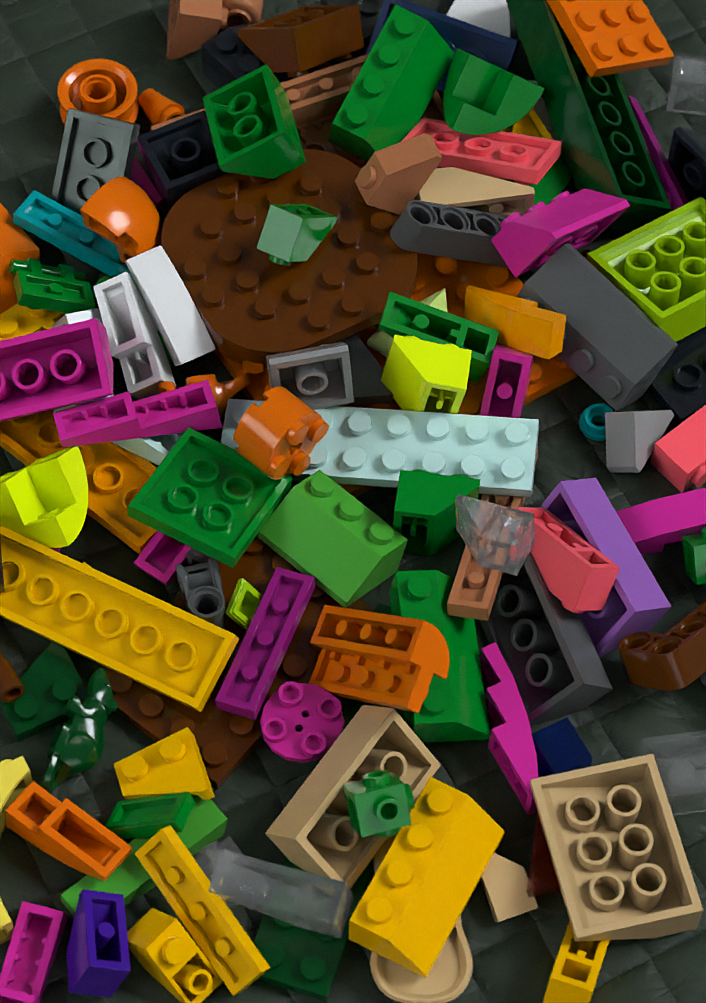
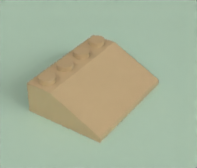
(617, 851)

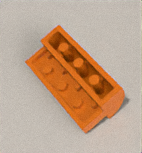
(378, 657)

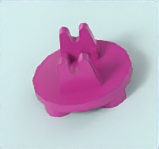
(284, 715)

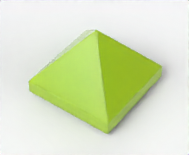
(243, 603)

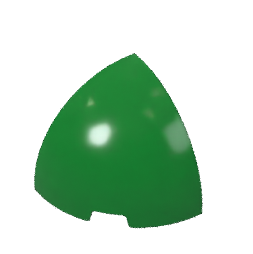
(485, 97)

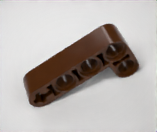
(670, 658)

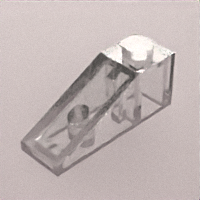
(283, 892)

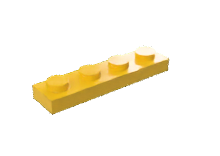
(201, 912)

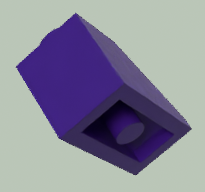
(98, 945)

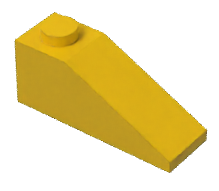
(575, 970)

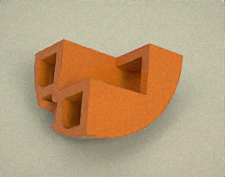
(124, 217)

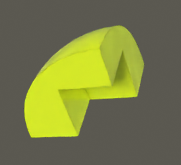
(46, 499)

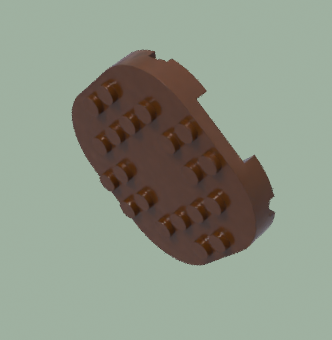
(273, 308)

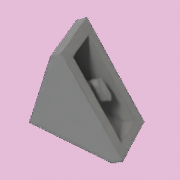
(633, 437)

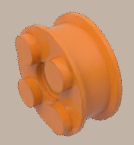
(99, 88)

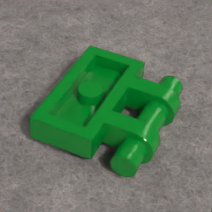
(51, 287)

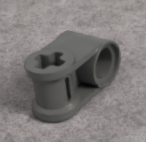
(202, 590)

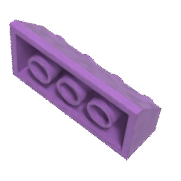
(635, 597)

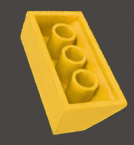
(426, 878)

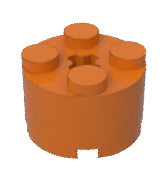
(279, 434)

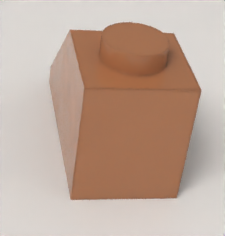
(398, 173)

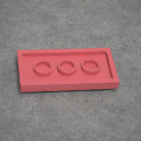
(493, 154)

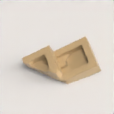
(506, 888)

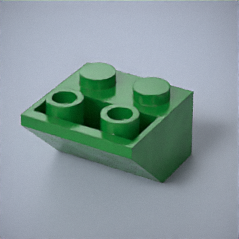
(427, 509)

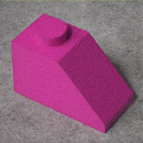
(507, 382)

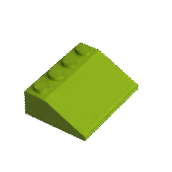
(662, 268)

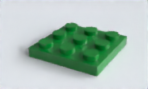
(208, 497)

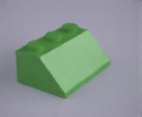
(333, 539)

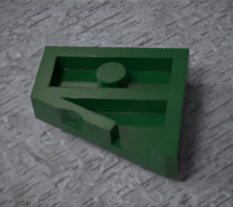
(47, 688)

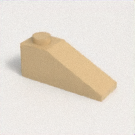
(476, 192)

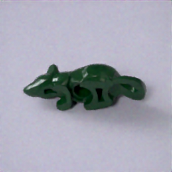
(81, 740)

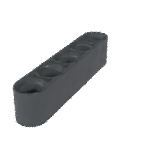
(449, 232)

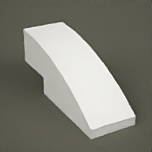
(170, 306)
(132, 336)

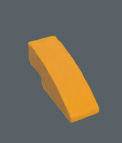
(517, 320)

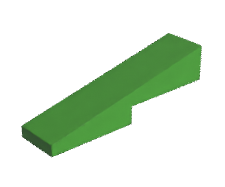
(131, 879)

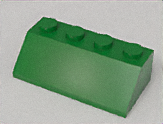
(392, 85)
(454, 705)

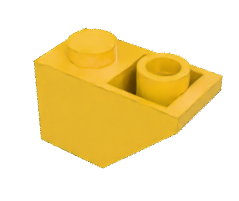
(172, 957)

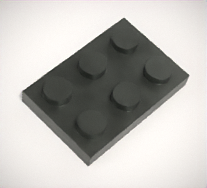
(91, 155)

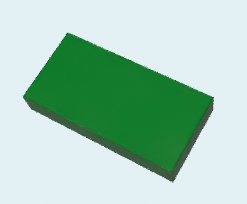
(149, 814)

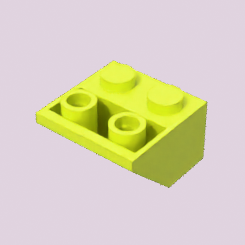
(426, 374)

